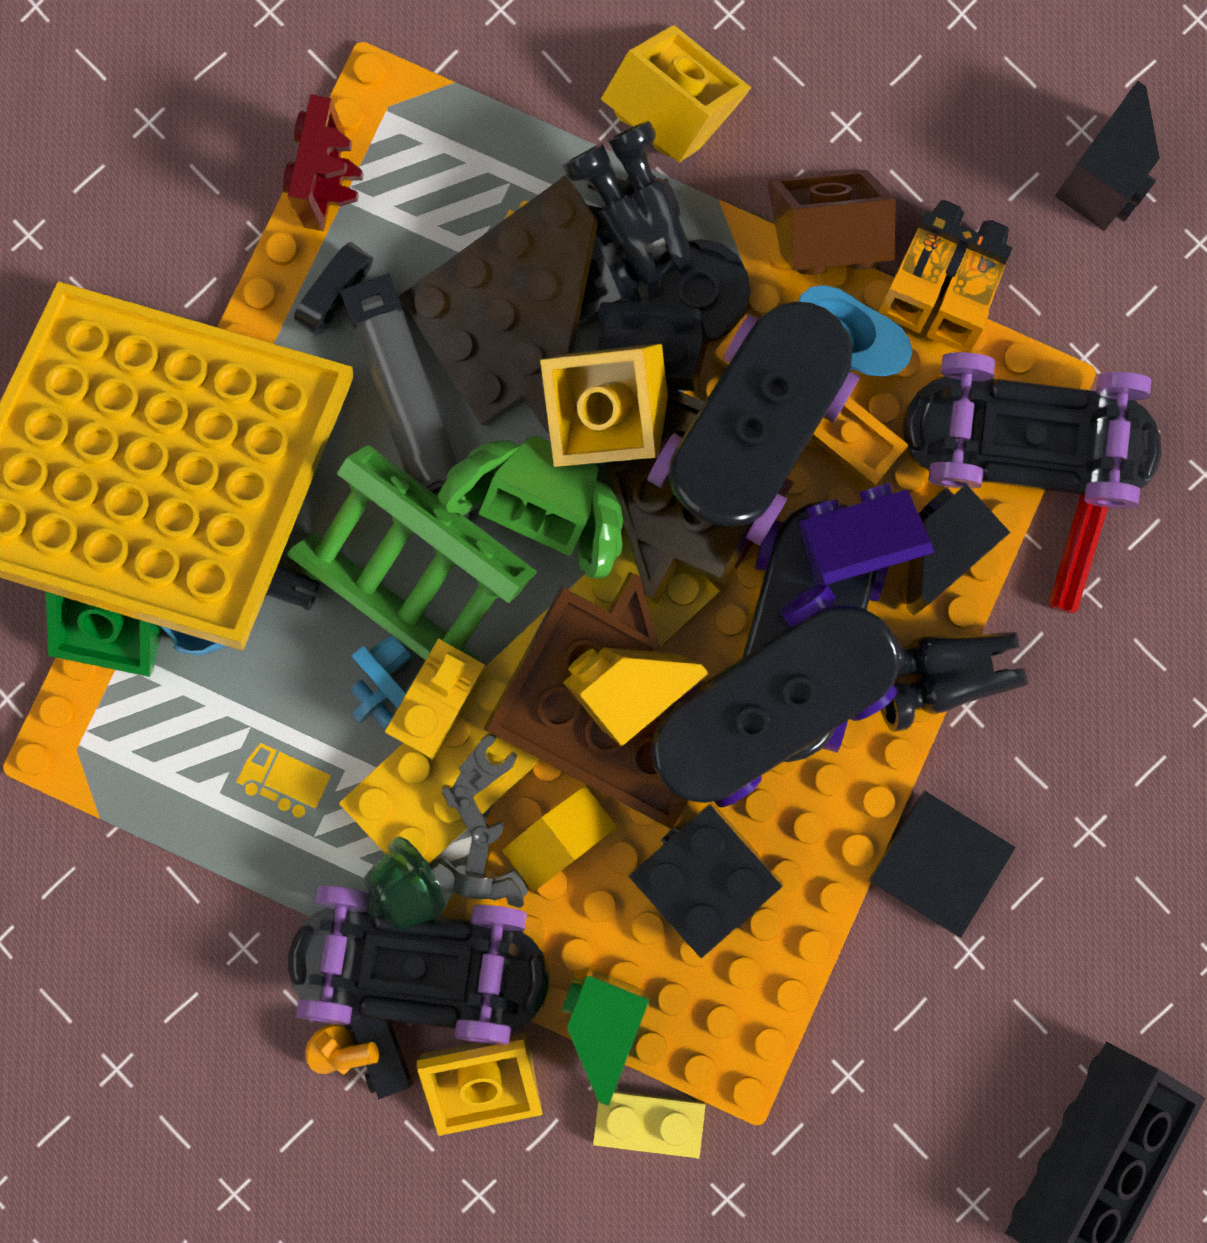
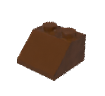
(833, 221)

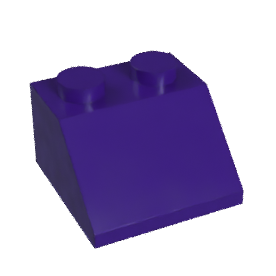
(864, 535)

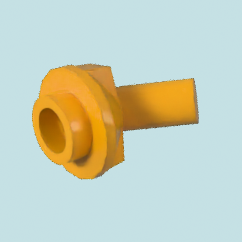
(333, 1050)

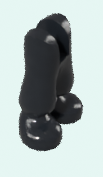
(952, 674)

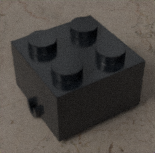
(706, 879)

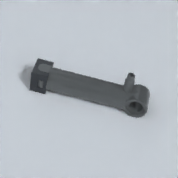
(400, 381)

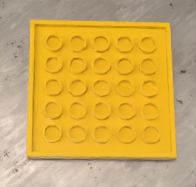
(157, 462)

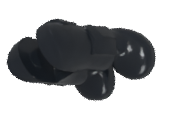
(635, 218)

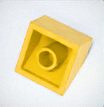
(676, 89)
(605, 404)
(630, 687)

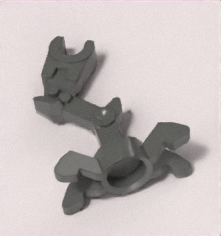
(474, 879)

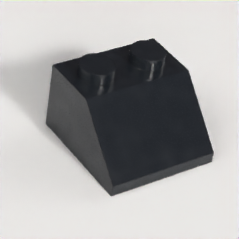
(1116, 165)
(960, 535)

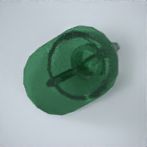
(403, 887)

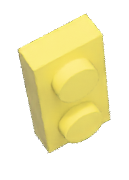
(650, 1124)

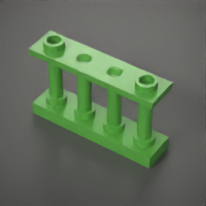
(413, 512)

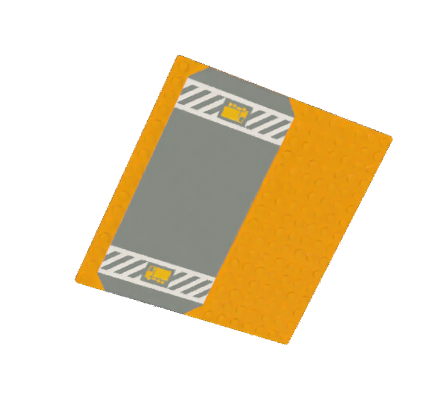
(256, 747)

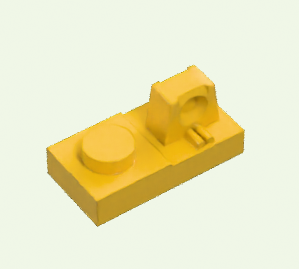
(435, 699)

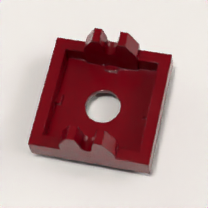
(319, 169)

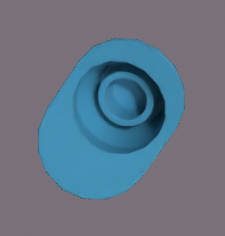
(876, 341)

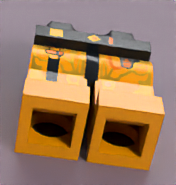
(951, 258)

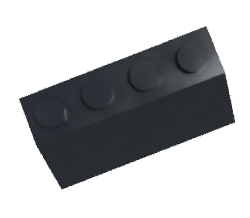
(1107, 1154)

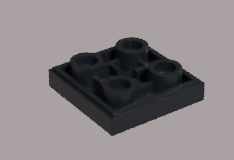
(941, 864)

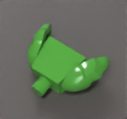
(543, 502)

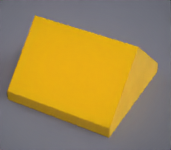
(480, 1084)

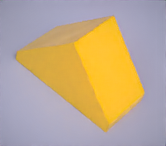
(559, 838)

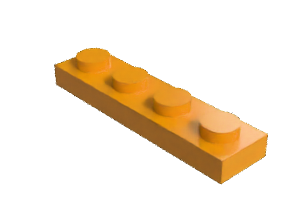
(853, 438)

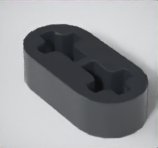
(324, 297)

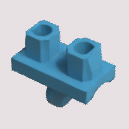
(380, 665)

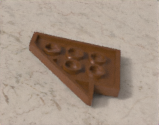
(552, 725)

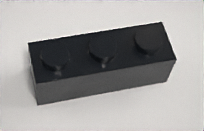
(390, 1072)

